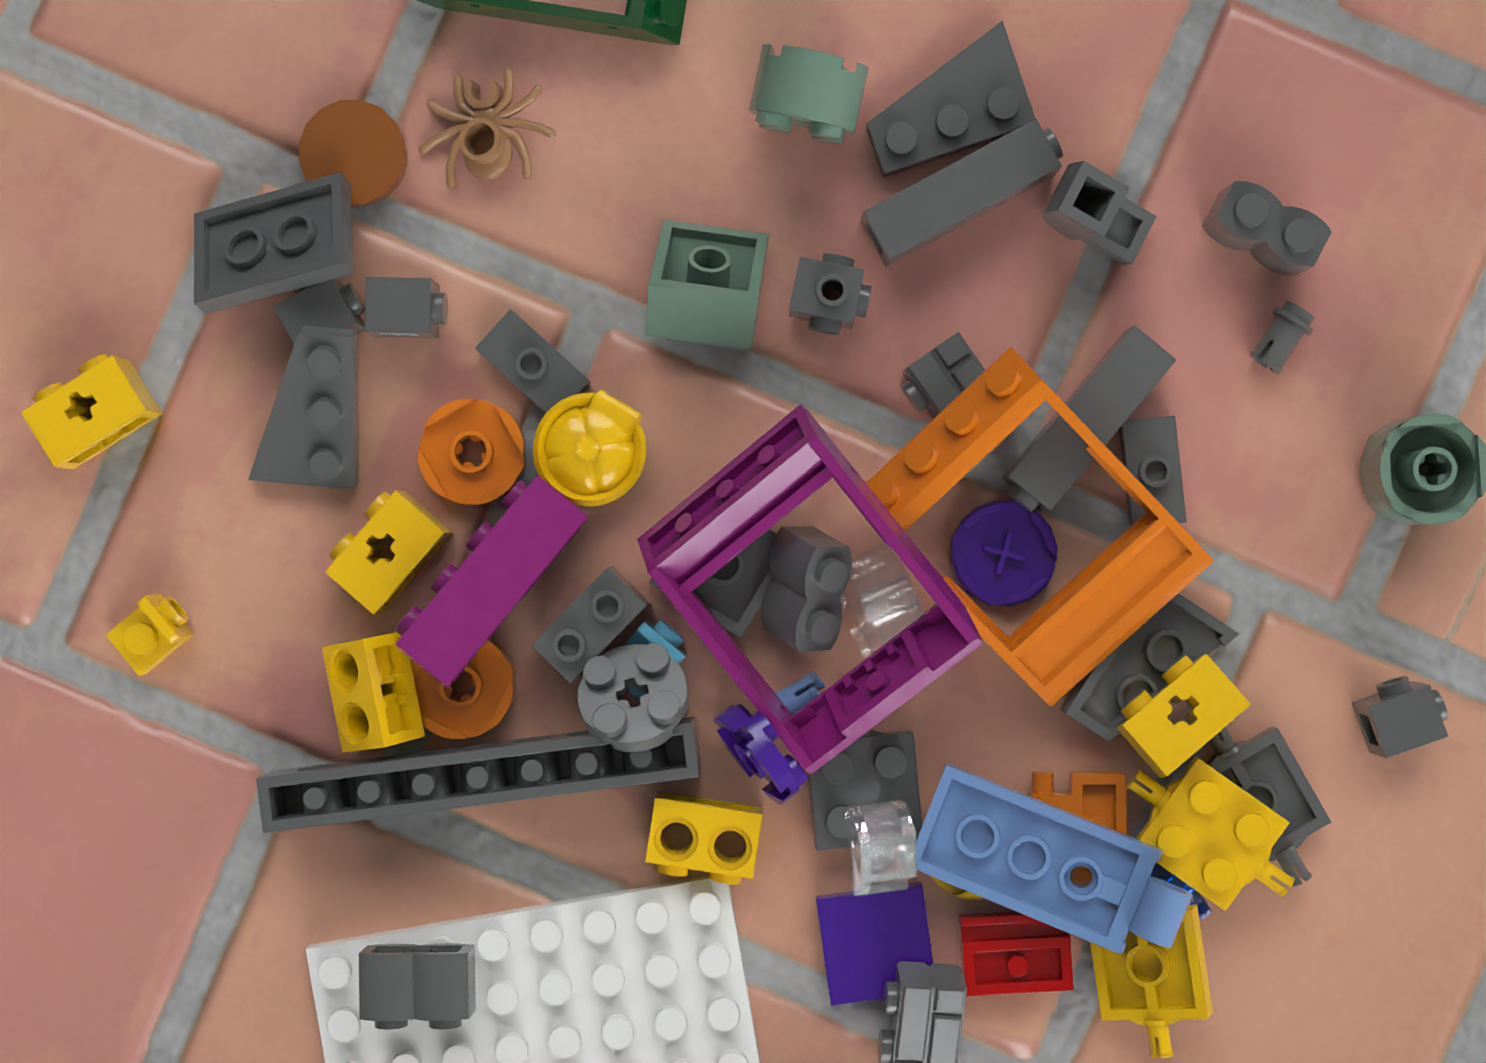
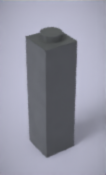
(962, 191)
(1103, 404)

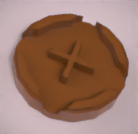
(358, 143)

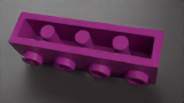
(490, 581)

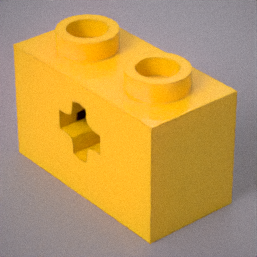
(120, 410)
(380, 581)
(1212, 703)

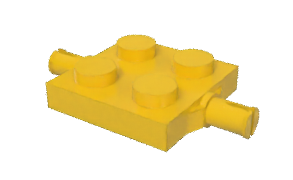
(1212, 833)
(1155, 982)

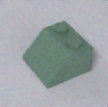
(706, 285)

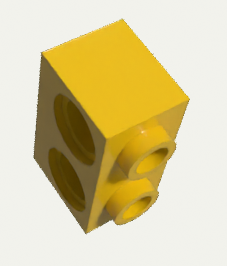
(372, 693)
(706, 820)

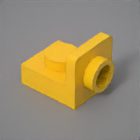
(151, 632)

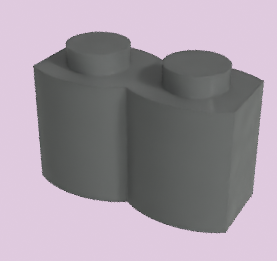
(1256, 221)
(806, 588)
(417, 984)

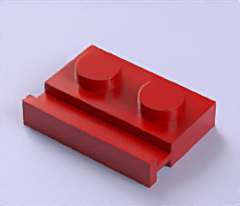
(1013, 955)

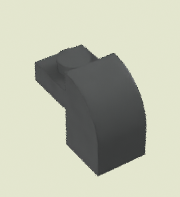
(1095, 210)

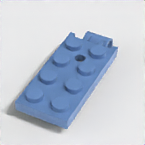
(1023, 857)

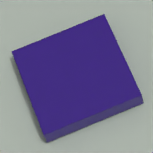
(868, 938)

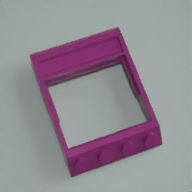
(738, 509)

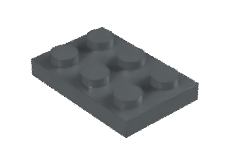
(273, 243)

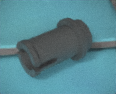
(1282, 336)

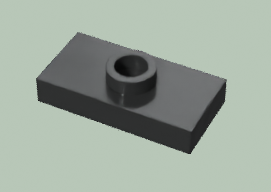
(531, 362)
(1153, 457)

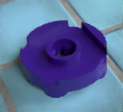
(752, 746)

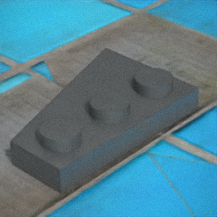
(955, 108)
(1140, 662)

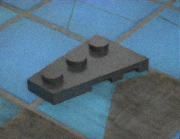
(315, 414)

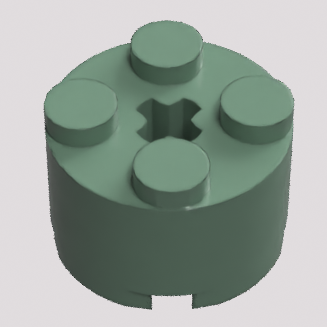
(807, 91)
(1392, 469)

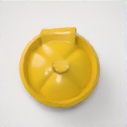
(590, 448)

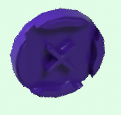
(1003, 553)

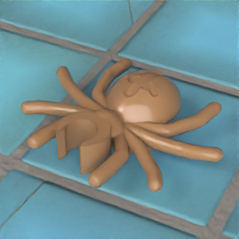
(486, 129)

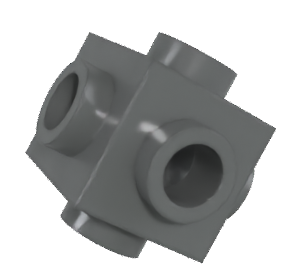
(834, 273)

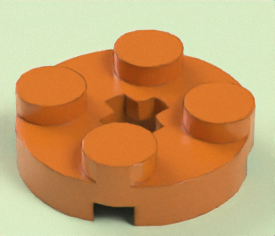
(442, 443)
(475, 713)

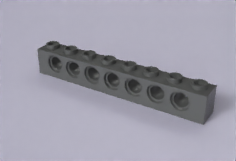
(467, 777)

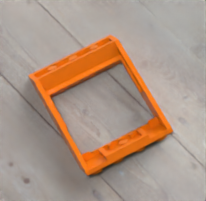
(1107, 596)

